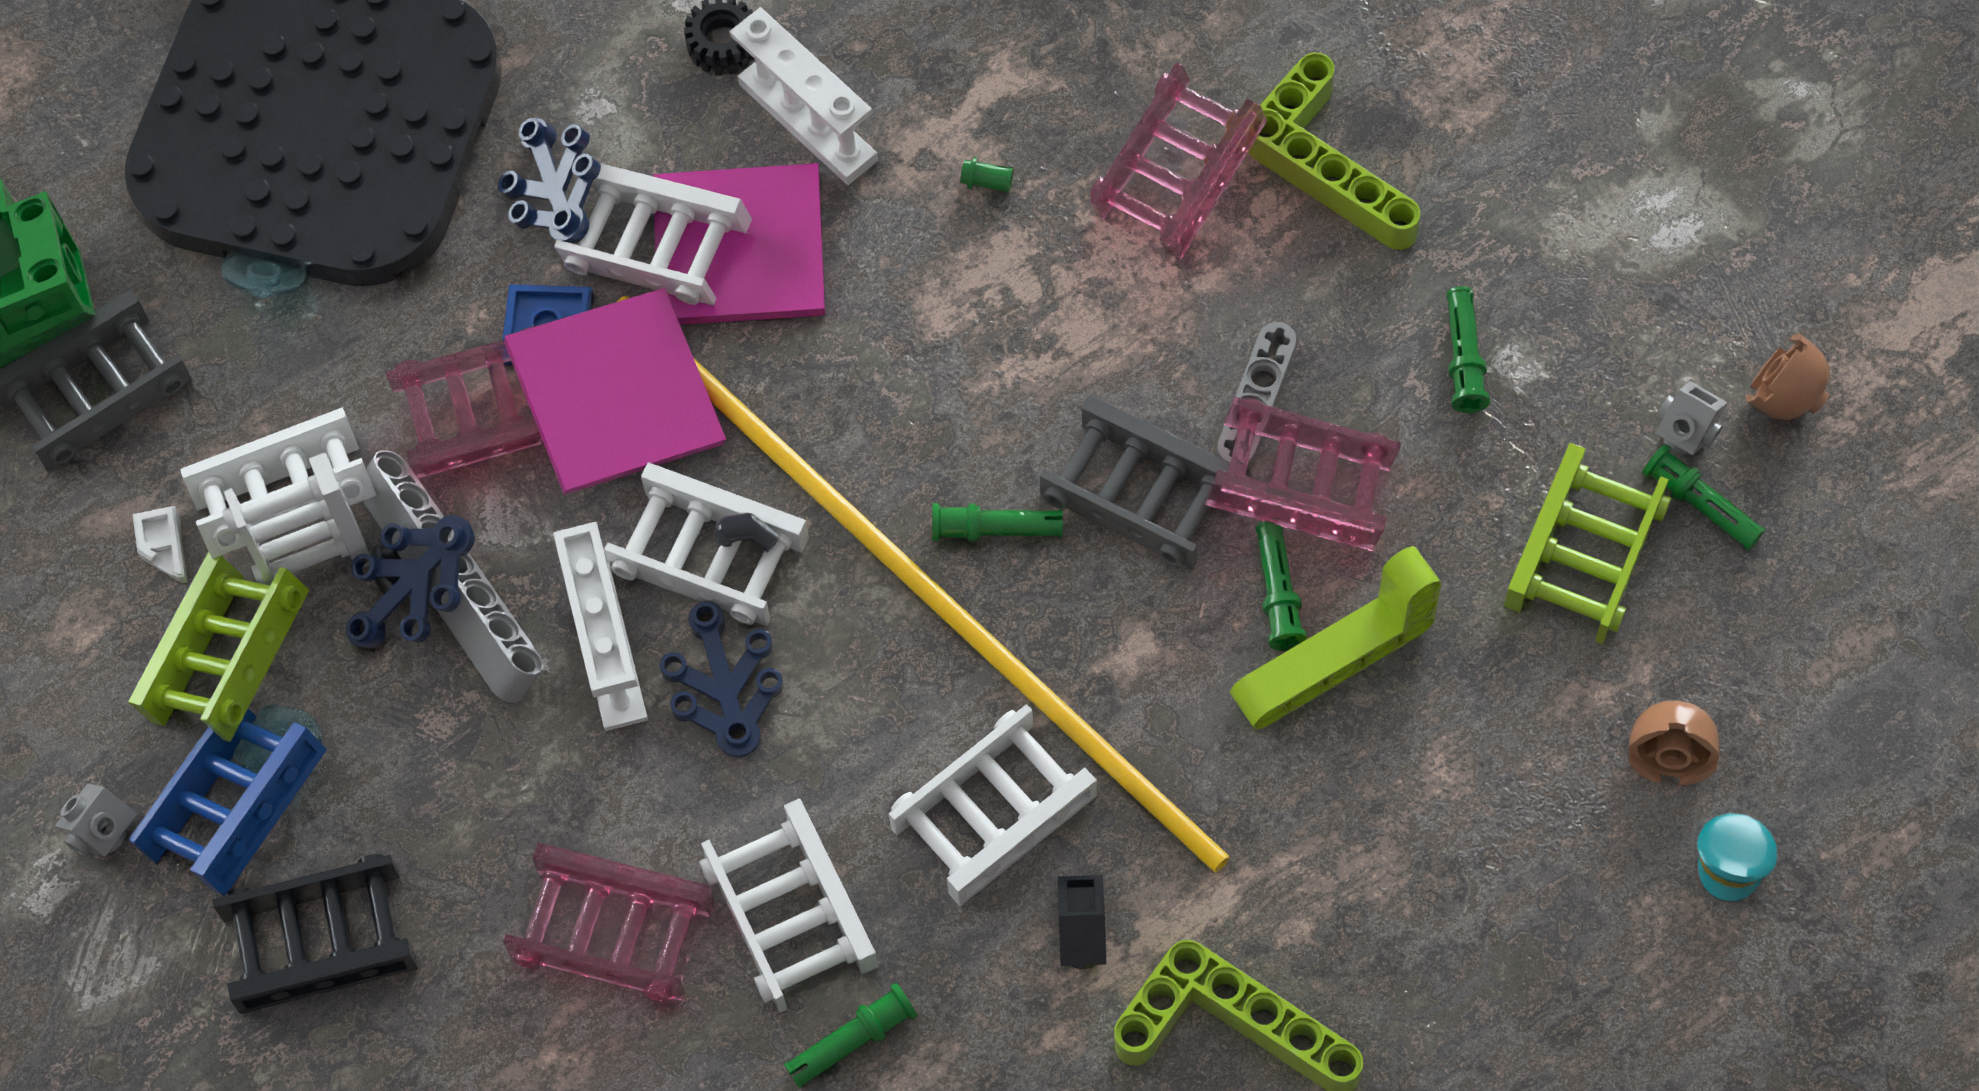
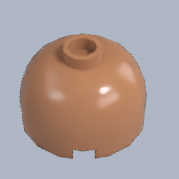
(1791, 381)
(1674, 741)

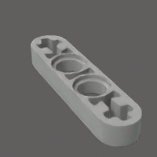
(1267, 396)

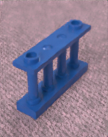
(252, 816)

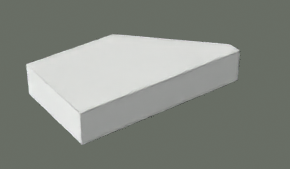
(161, 542)

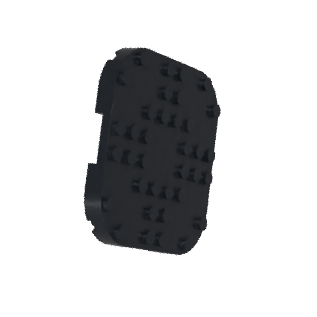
(314, 131)

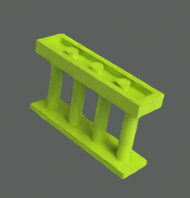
(1559, 511)
(190, 632)

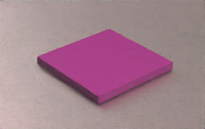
(771, 267)
(614, 390)

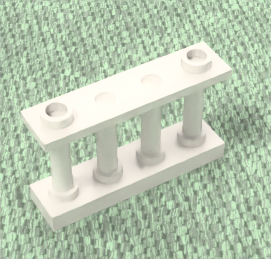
(804, 96)
(649, 196)
(270, 460)
(329, 504)
(704, 504)
(600, 626)
(1000, 846)
(814, 870)

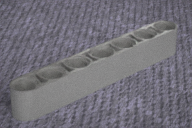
(481, 619)

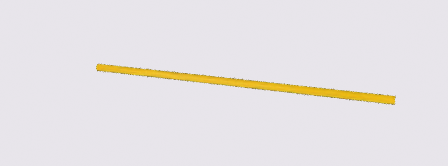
(965, 624)

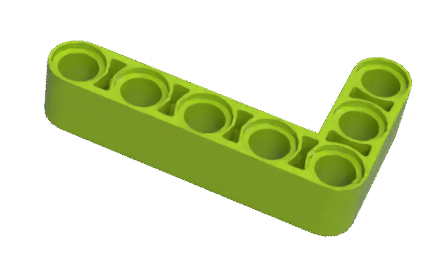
(1324, 161)
(1399, 615)
(1234, 1012)

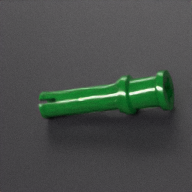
(1467, 366)
(1681, 488)
(972, 522)
(1281, 602)
(870, 1023)

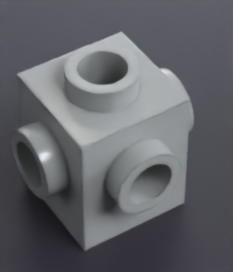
(1690, 419)
(95, 821)

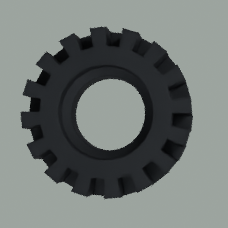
(705, 21)

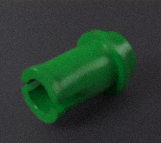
(986, 175)

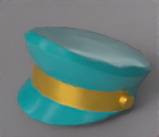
(1734, 855)

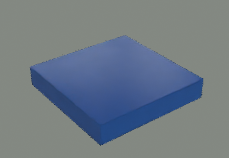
(543, 304)

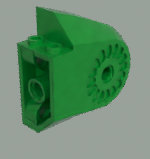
(40, 276)

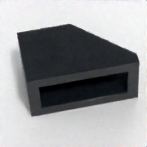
(1081, 921)

